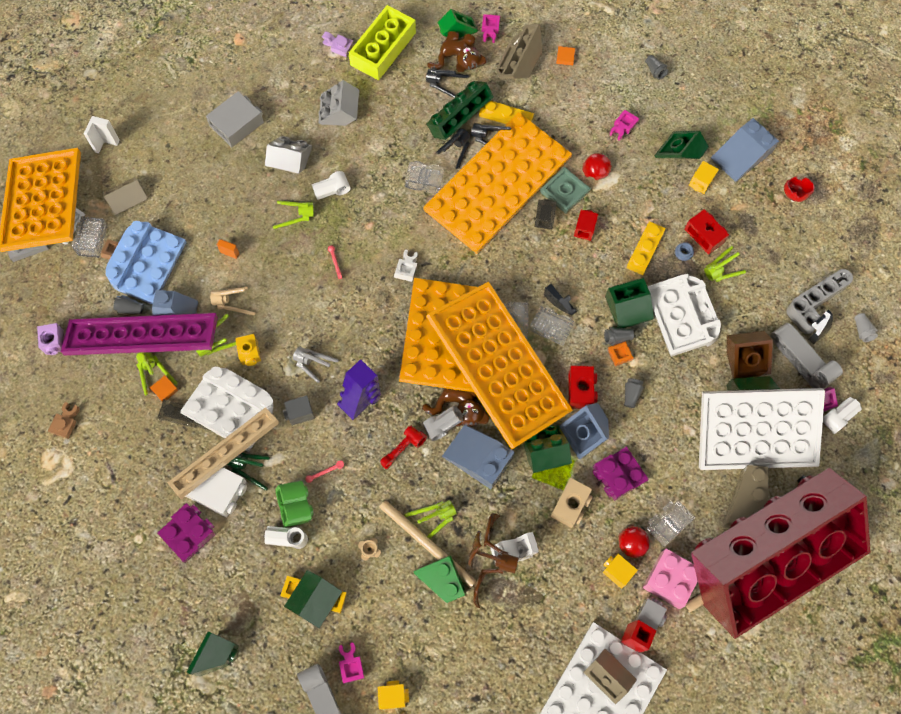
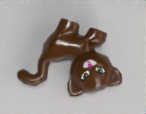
(467, 56)
(471, 410)

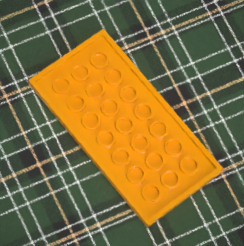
(497, 182)
(499, 364)

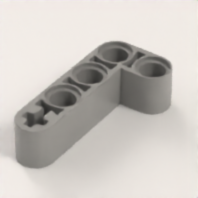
(820, 295)
(804, 358)
(318, 690)

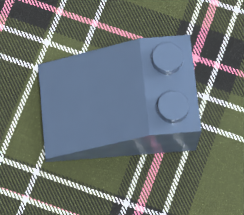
(745, 150)
(479, 456)

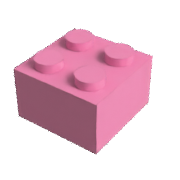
(672, 579)

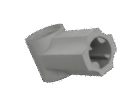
(439, 425)

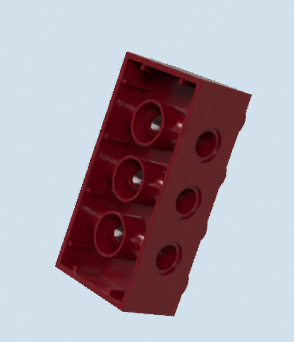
(782, 551)

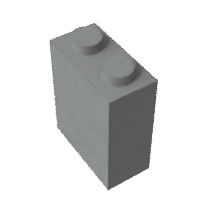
(235, 118)

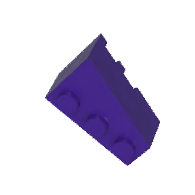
(360, 390)

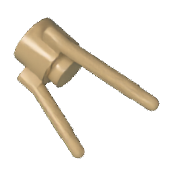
(220, 297)

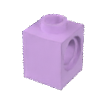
(45, 334)

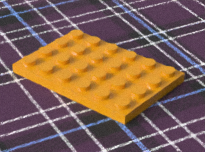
(40, 200)
(424, 354)

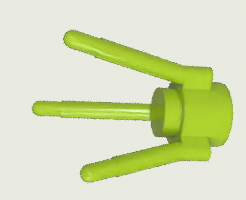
(304, 209)
(714, 270)
(201, 353)
(147, 362)
(444, 510)

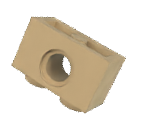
(573, 491)

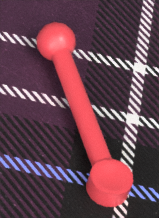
(331, 248)
(340, 464)

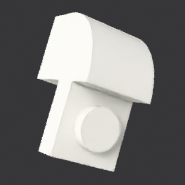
(521, 547)

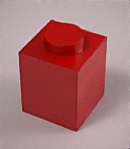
(585, 224)
(638, 636)

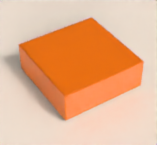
(565, 55)
(228, 248)
(620, 353)
(164, 388)

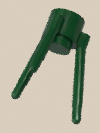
(241, 462)

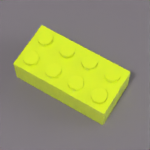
(382, 42)

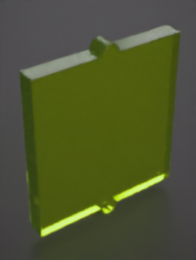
(555, 477)

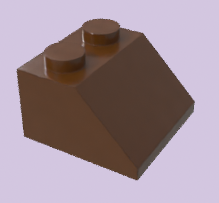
(749, 354)

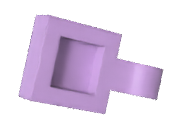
(339, 45)

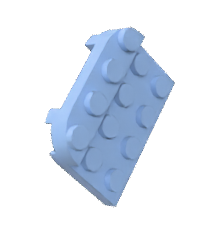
(143, 260)

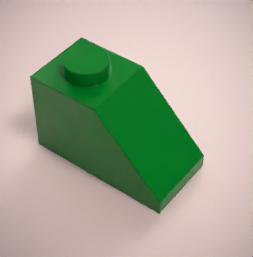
(457, 23)

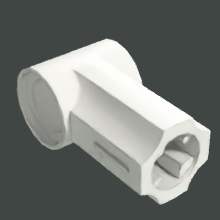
(335, 184)
(838, 417)
(284, 537)

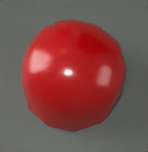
(597, 166)
(799, 190)
(634, 541)

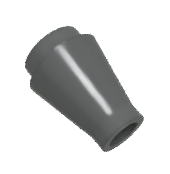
(657, 67)
(127, 305)
(618, 335)
(633, 390)

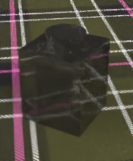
(545, 214)

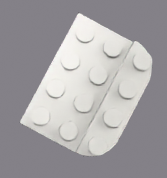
(684, 314)
(225, 402)

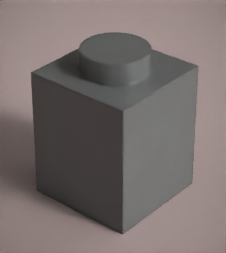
(298, 410)

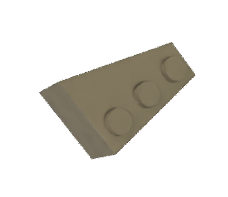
(749, 494)

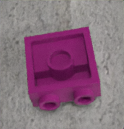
(619, 473)
(187, 532)

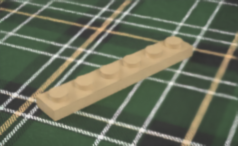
(223, 453)

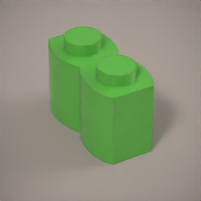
(294, 503)

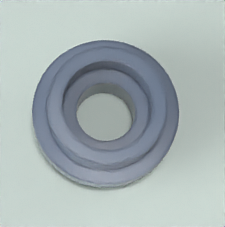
(684, 247)

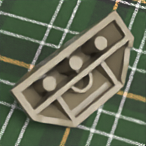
(521, 54)

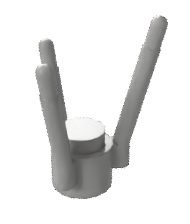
(305, 356)

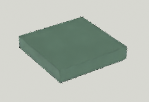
(565, 190)

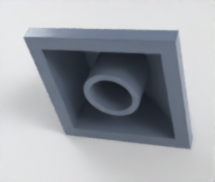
(173, 303)
(586, 429)

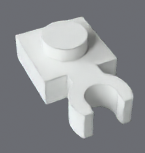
(406, 267)

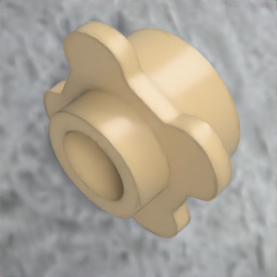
(364, 545)

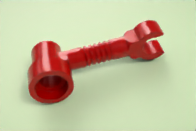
(413, 436)

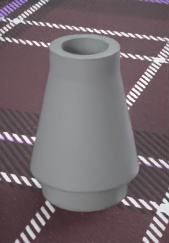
(865, 328)

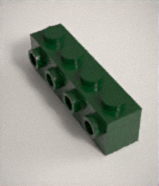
(459, 110)

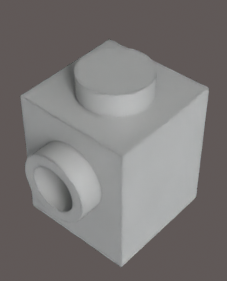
(652, 613)

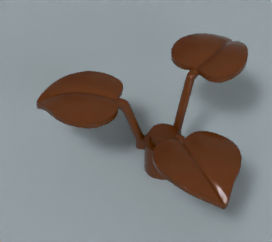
(504, 562)

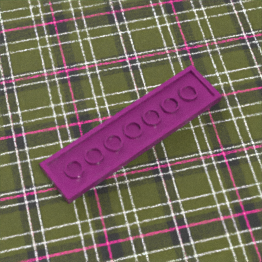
(140, 334)

